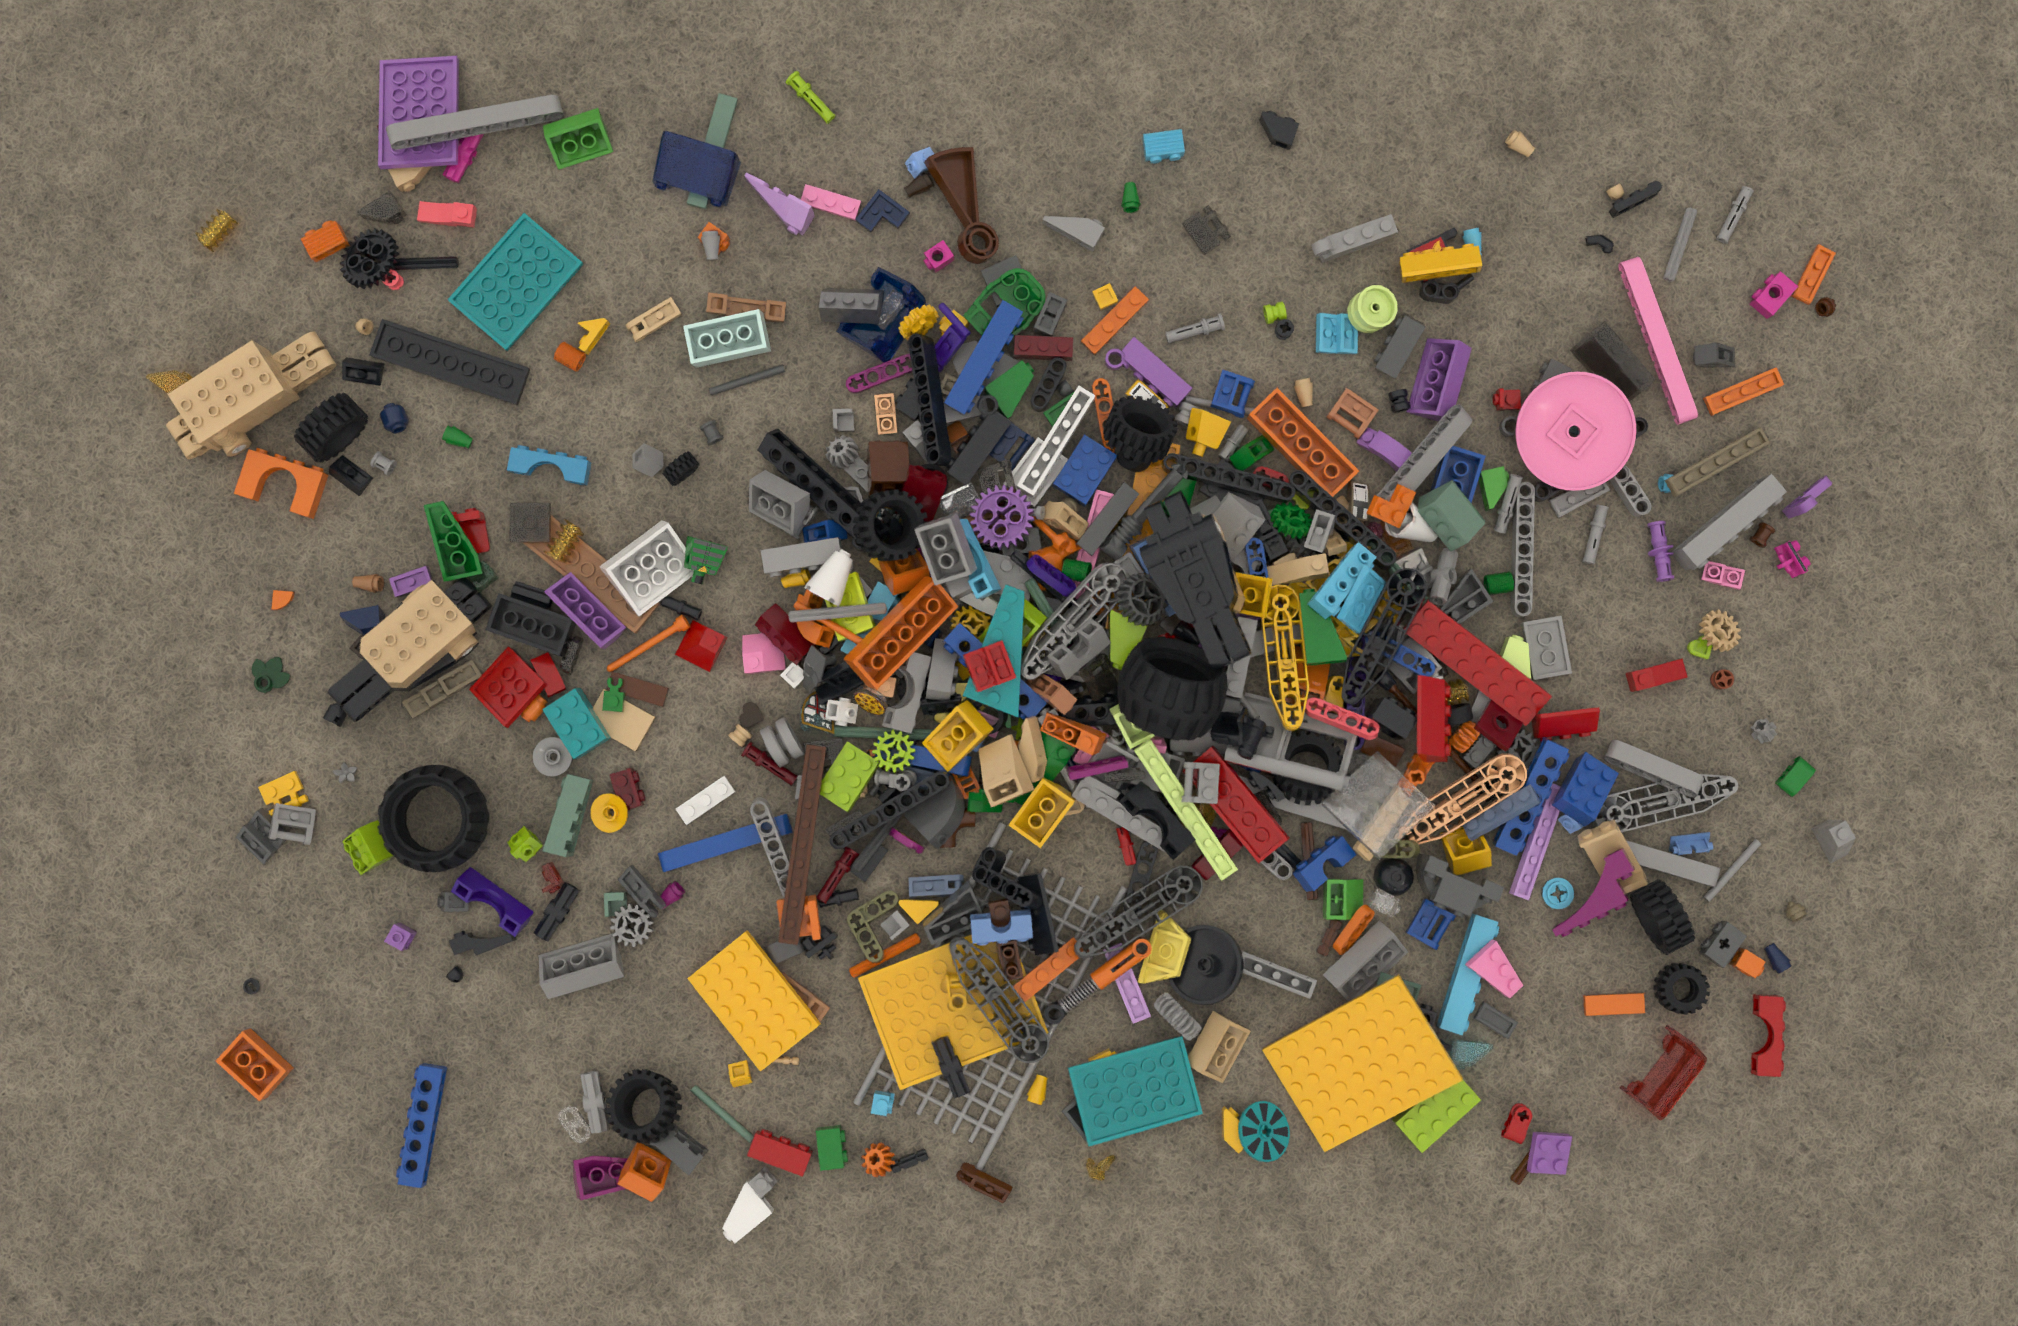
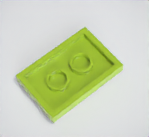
(848, 776)

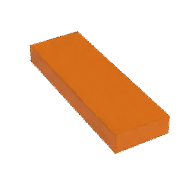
(1813, 274)
(1614, 1004)

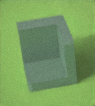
(613, 902)

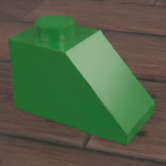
(1251, 453)

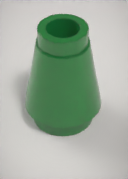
(1130, 198)
(456, 437)

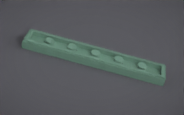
(717, 136)

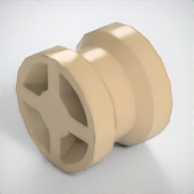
(740, 735)

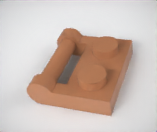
(1356, 408)

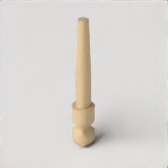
(787, 1060)

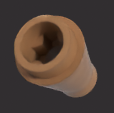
(371, 583)

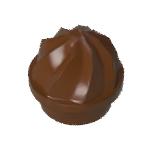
(1825, 307)

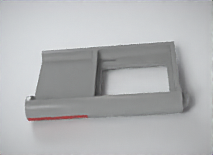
(1272, 751)

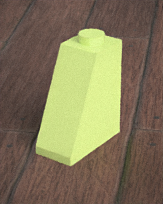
(1517, 653)

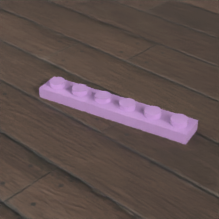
(1535, 848)

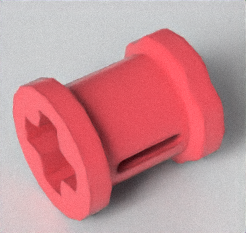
(397, 283)

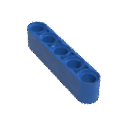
(926, 760)

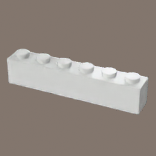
(1055, 442)

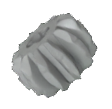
(842, 452)

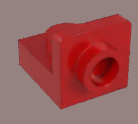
(1507, 399)

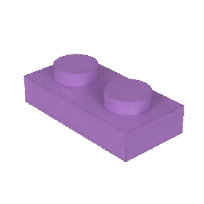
(409, 581)

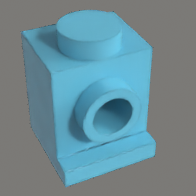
(882, 1103)

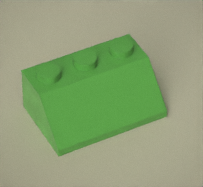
(577, 138)

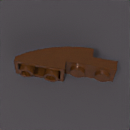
(1008, 951)

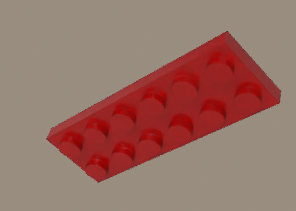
(1242, 810)

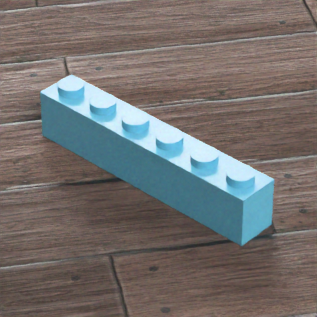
(1464, 981)

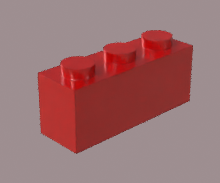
(780, 1152)

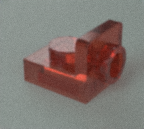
(551, 874)

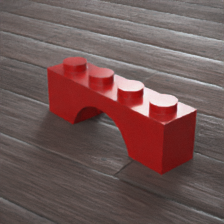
(1769, 1058)

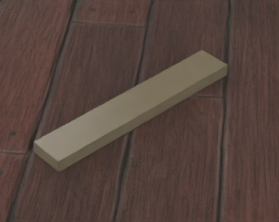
(1717, 462)

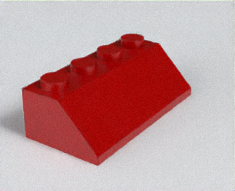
(1433, 719)

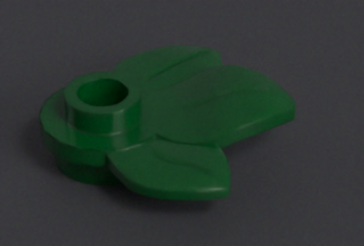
(271, 672)

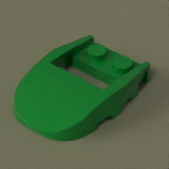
(1016, 288)

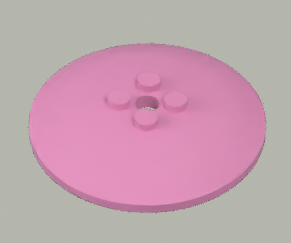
(1604, 427)

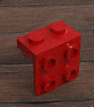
(475, 528)

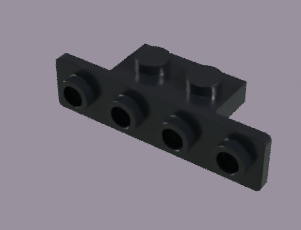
(839, 681)

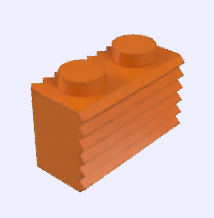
(325, 241)

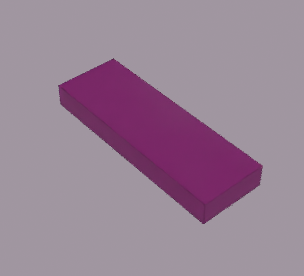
(1097, 767)

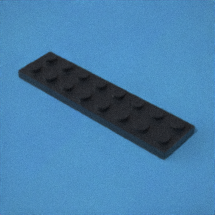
(449, 362)

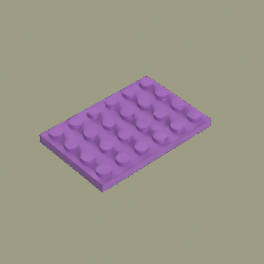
(415, 91)

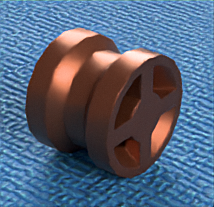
(1726, 679)

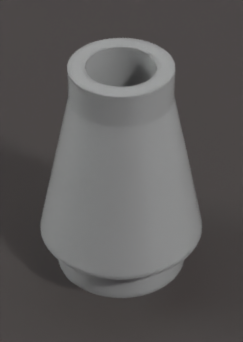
(711, 244)

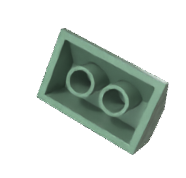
(1450, 515)

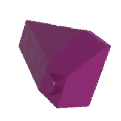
(597, 1175)

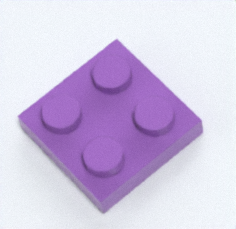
(1549, 1153)

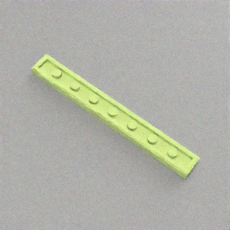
(1185, 811)

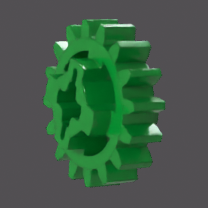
(1291, 520)

